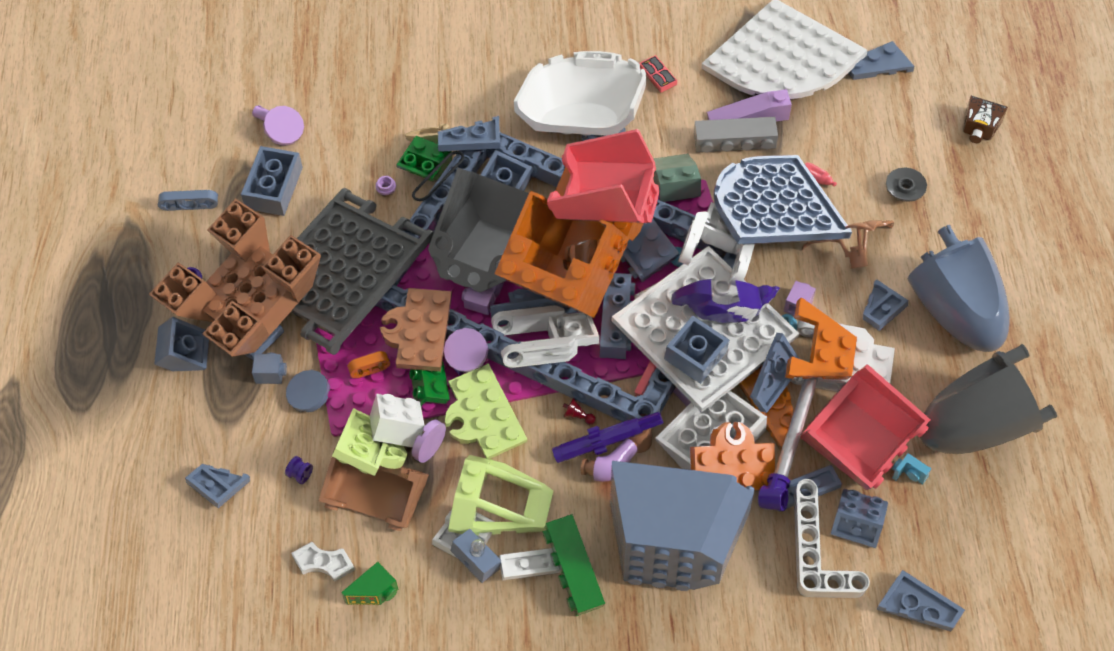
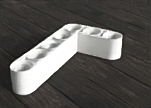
(812, 549)

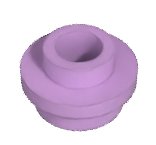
(385, 181)

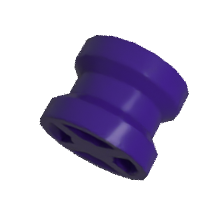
(299, 470)

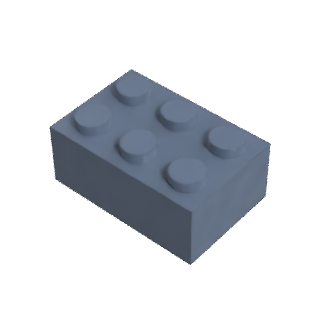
(272, 180)

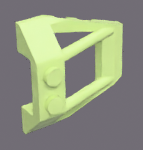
(469, 489)

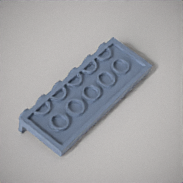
(648, 252)

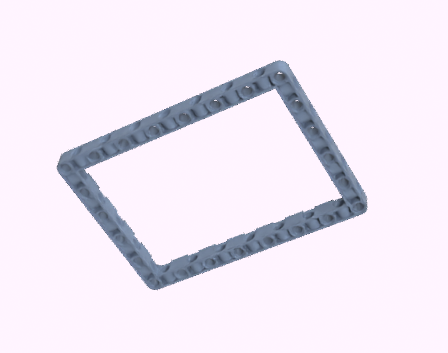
(580, 386)

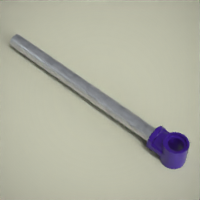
(776, 494)

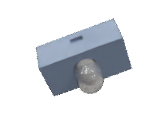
(475, 555)

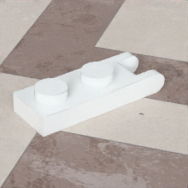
(527, 564)

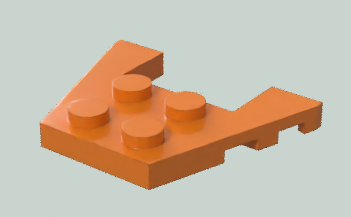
(831, 347)

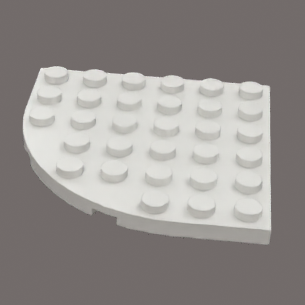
(783, 52)

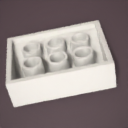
(694, 428)

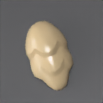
(429, 133)

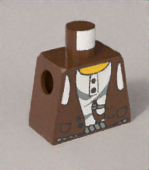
(983, 119)

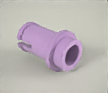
(259, 112)

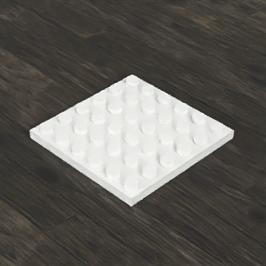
(654, 321)

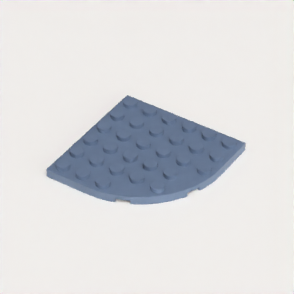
(775, 202)

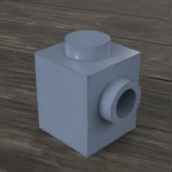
(268, 368)

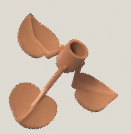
(857, 253)

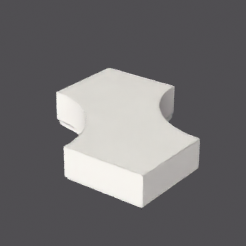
(333, 563)

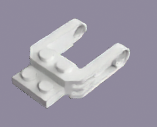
(712, 230)
(564, 331)
(866, 352)

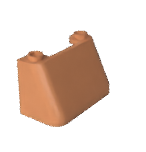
(387, 495)

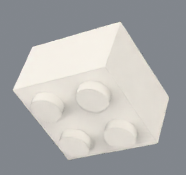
(396, 420)

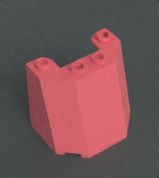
(608, 180)
(865, 427)

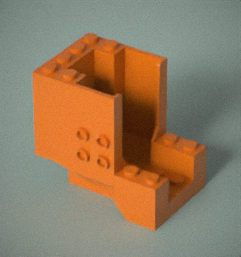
(538, 261)

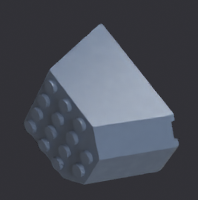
(676, 523)

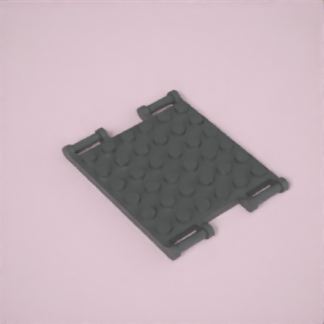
(355, 267)

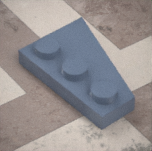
(880, 60)
(475, 137)
(772, 375)
(920, 603)

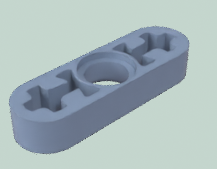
(177, 200)

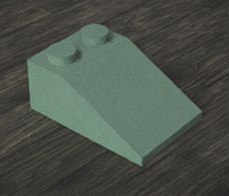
(677, 177)

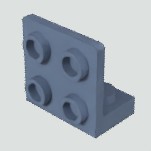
(859, 518)

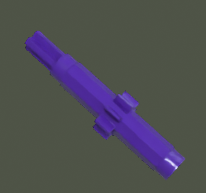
(599, 439)

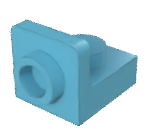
(912, 467)

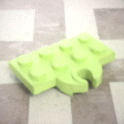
(484, 413)
(359, 449)

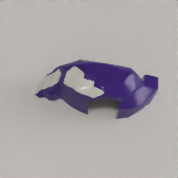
(699, 298)

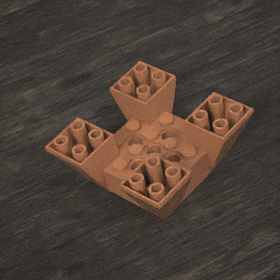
(249, 289)

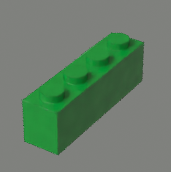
(574, 565)

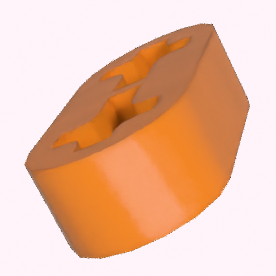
(368, 364)

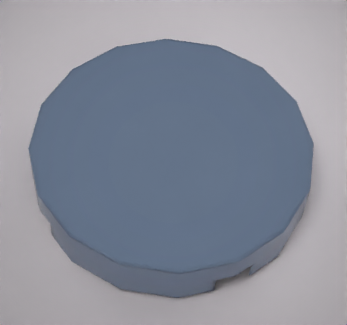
(307, 391)

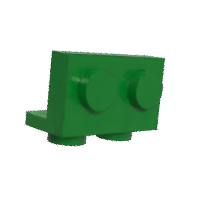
(429, 386)

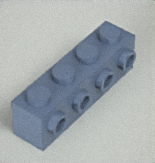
(613, 341)

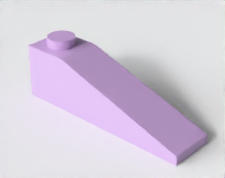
(767, 104)

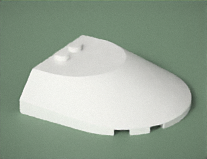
(582, 94)

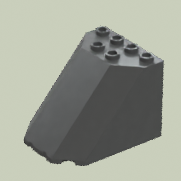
(475, 229)

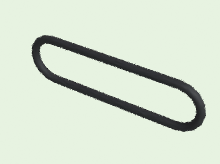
(433, 171)

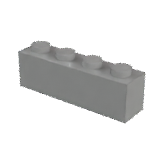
(735, 134)

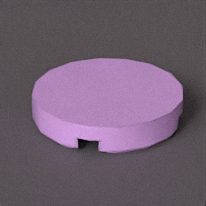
(283, 125)
(466, 350)
(427, 444)

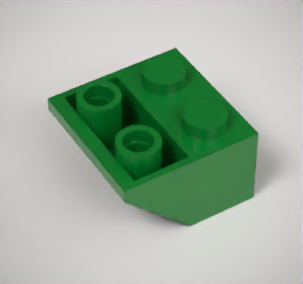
(423, 157)

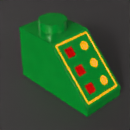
(371, 587)

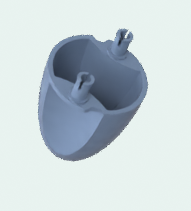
(964, 292)

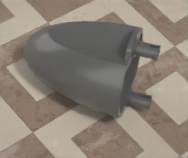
(985, 408)

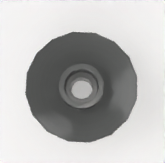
(905, 178)

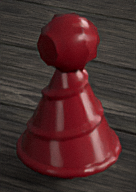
(575, 411)

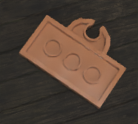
(419, 329)

